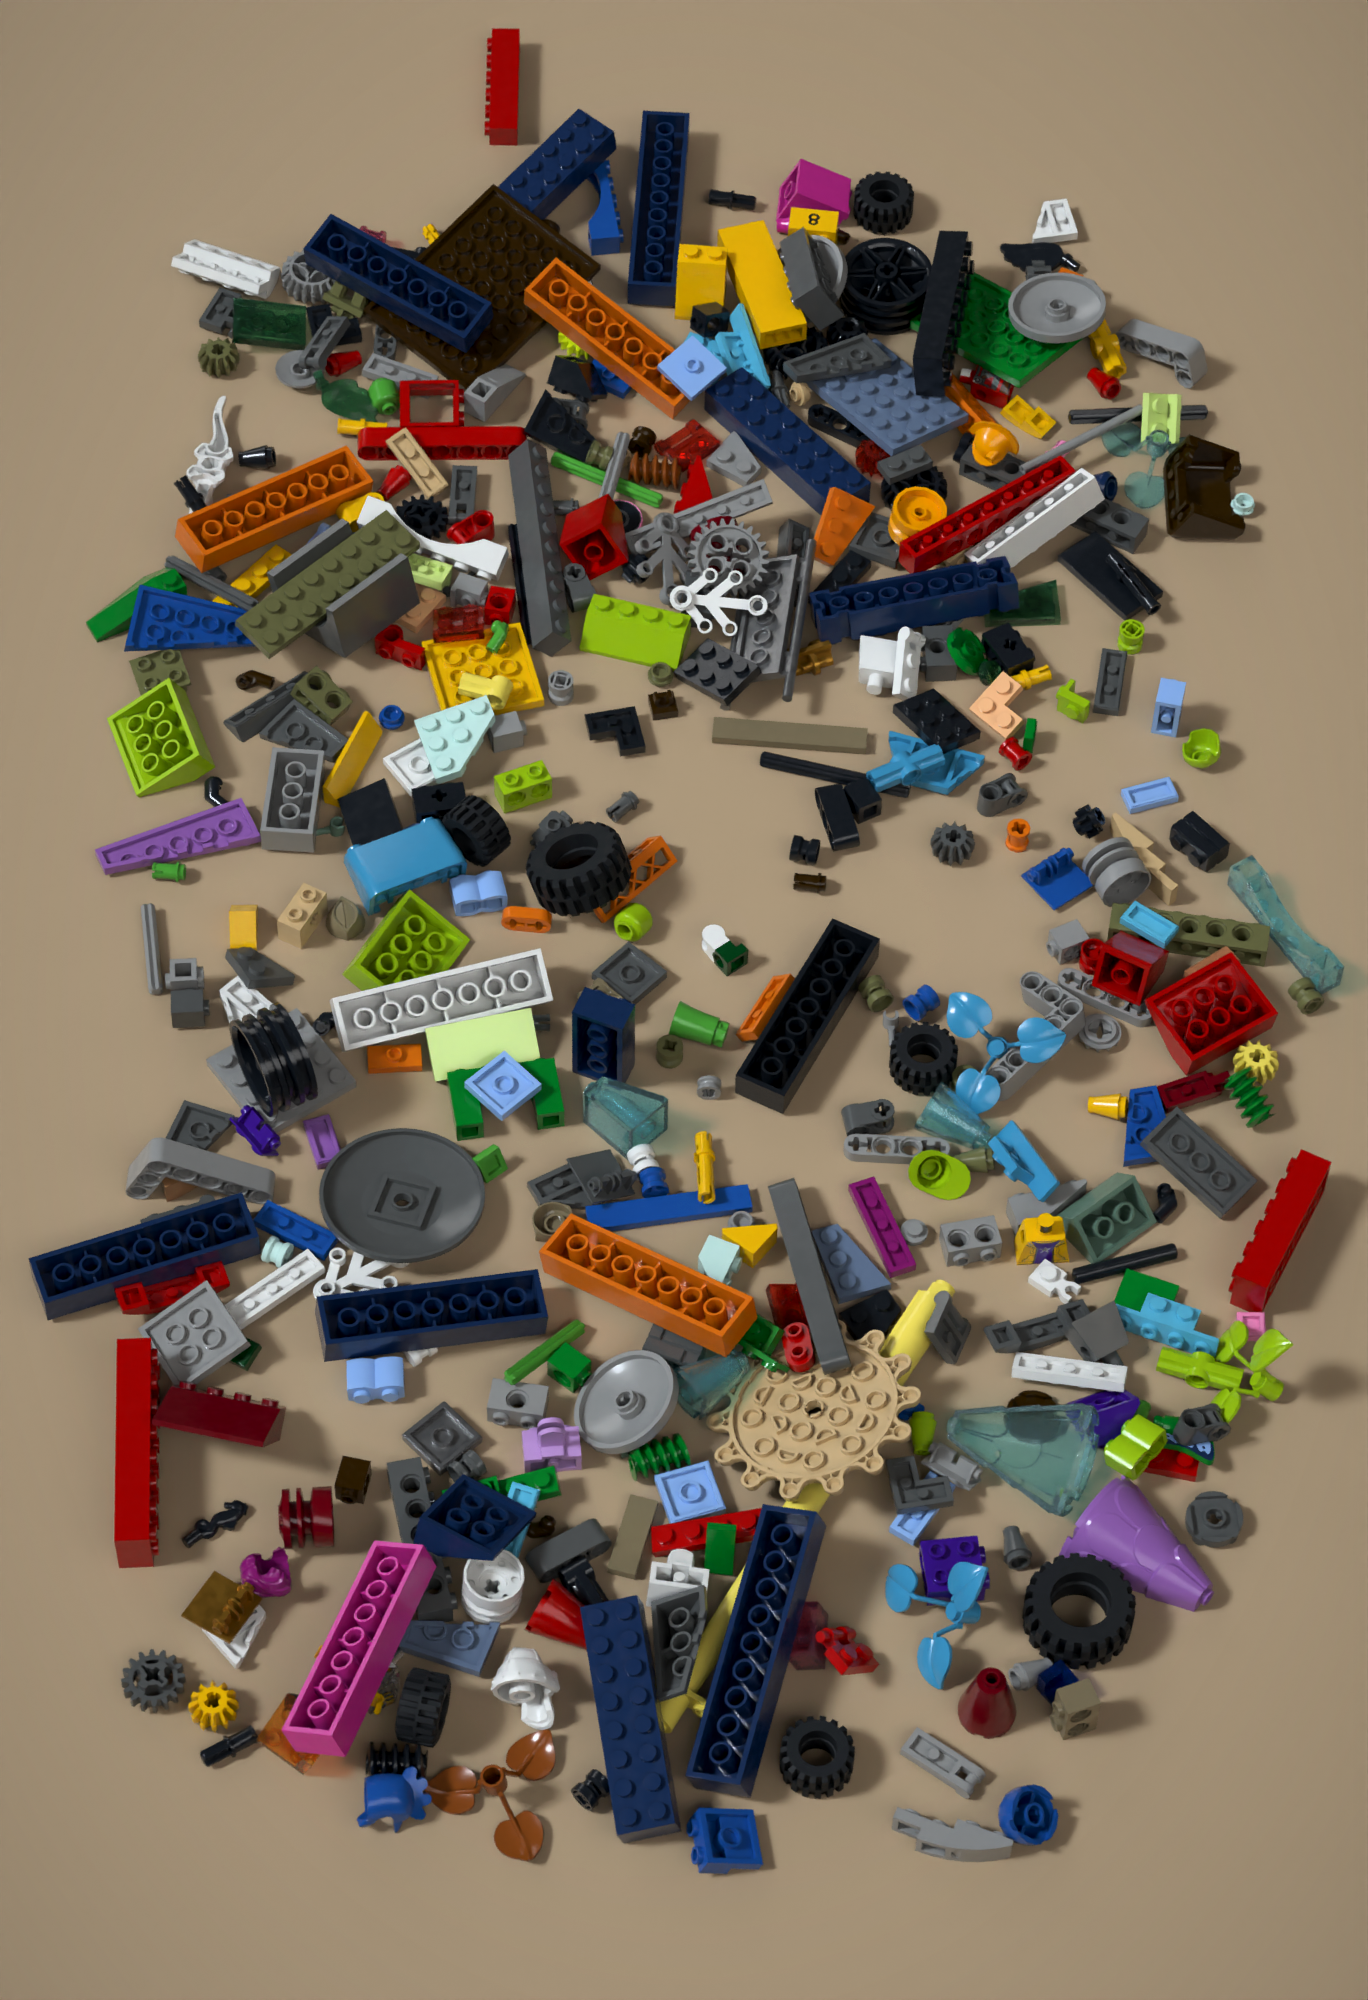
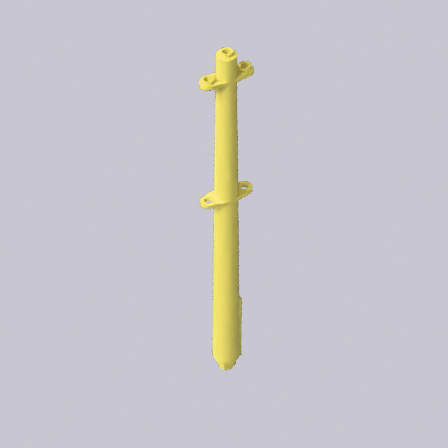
(906, 1338)

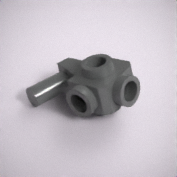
(550, 825)

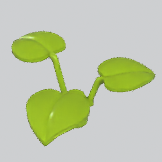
(1266, 1350)

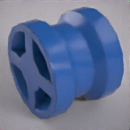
(653, 1182)

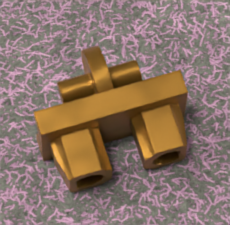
(814, 657)

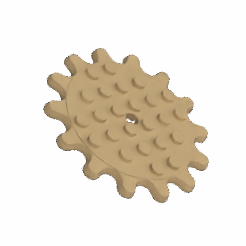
(785, 1444)

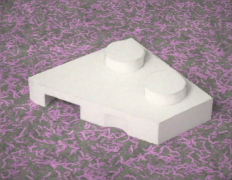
(1055, 223)
(240, 1000)

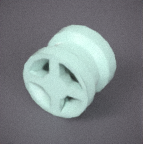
(277, 1252)

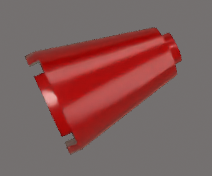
(558, 1617)

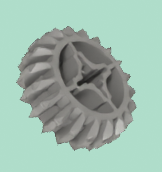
(304, 281)

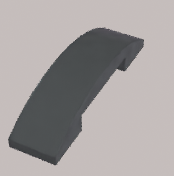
(1036, 1331)

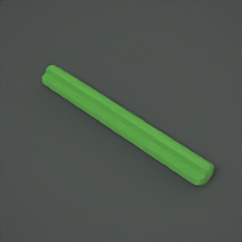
(597, 476)

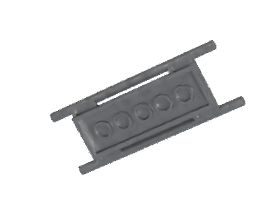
(766, 636)

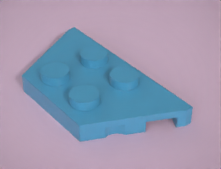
(957, 767)

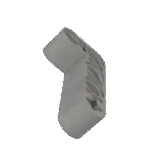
(1167, 347)

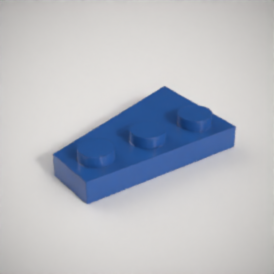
(1144, 1114)

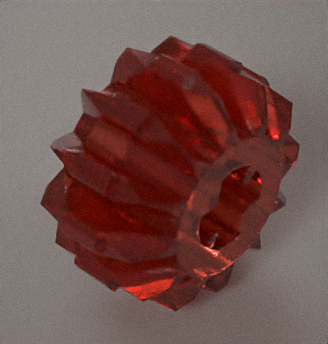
(868, 455)

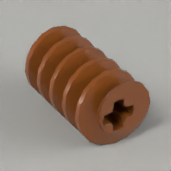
(655, 470)

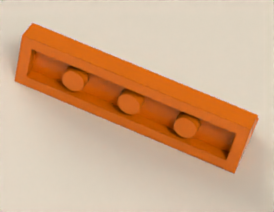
(967, 402)
(637, 858)

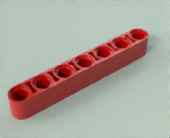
(445, 442)

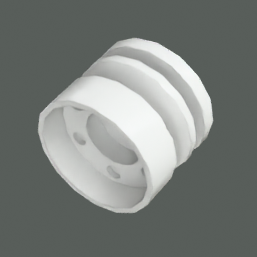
(492, 1588)

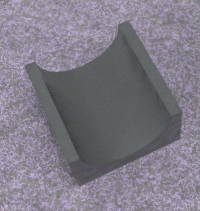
(362, 610)

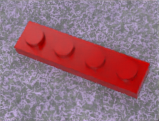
(692, 1533)

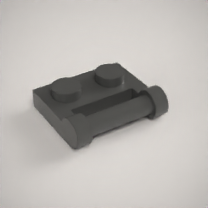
(947, 1328)

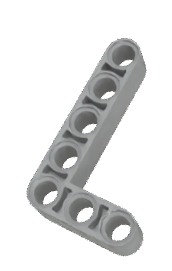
(1059, 1008)
(197, 1167)

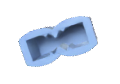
(478, 893)
(375, 1379)

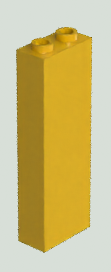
(762, 284)

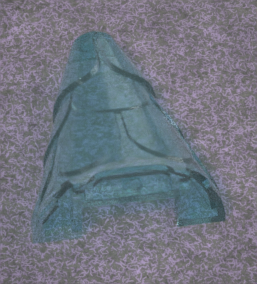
(1032, 1448)

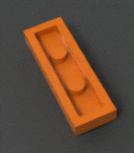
(764, 1007)

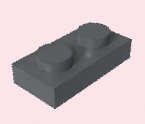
(904, 464)

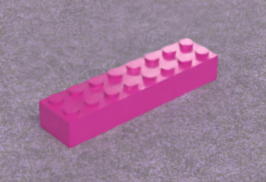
(359, 1648)

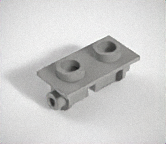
(963, 1474)

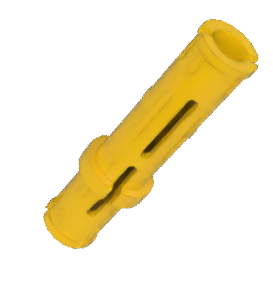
(704, 1161)

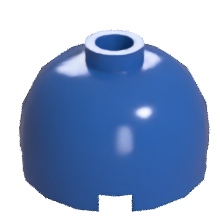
(1028, 1815)

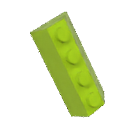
(635, 632)

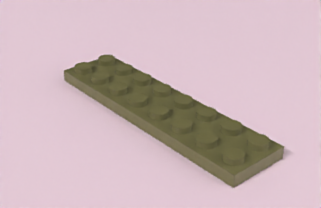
(304, 599)

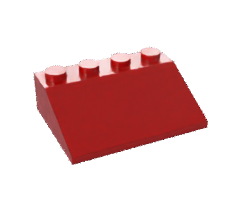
(1210, 1013)

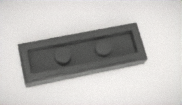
(1110, 682)

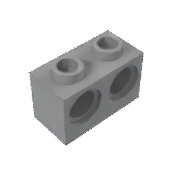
(968, 1235)

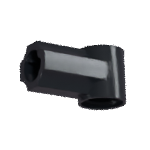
(580, 1580)

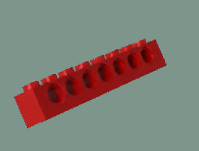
(980, 517)

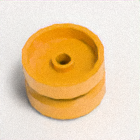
(914, 511)

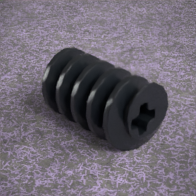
(395, 1761)

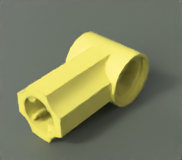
(497, 689)

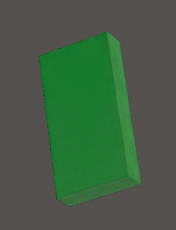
(720, 1548)

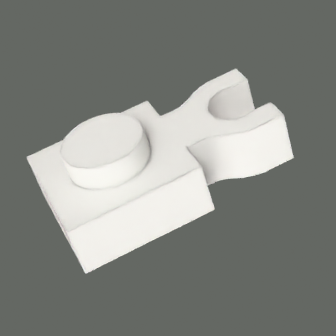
(1051, 1280)

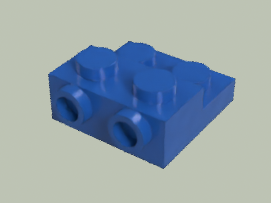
(724, 1840)

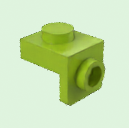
(1072, 704)

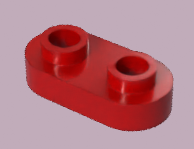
(798, 1347)

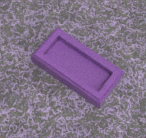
(321, 1139)

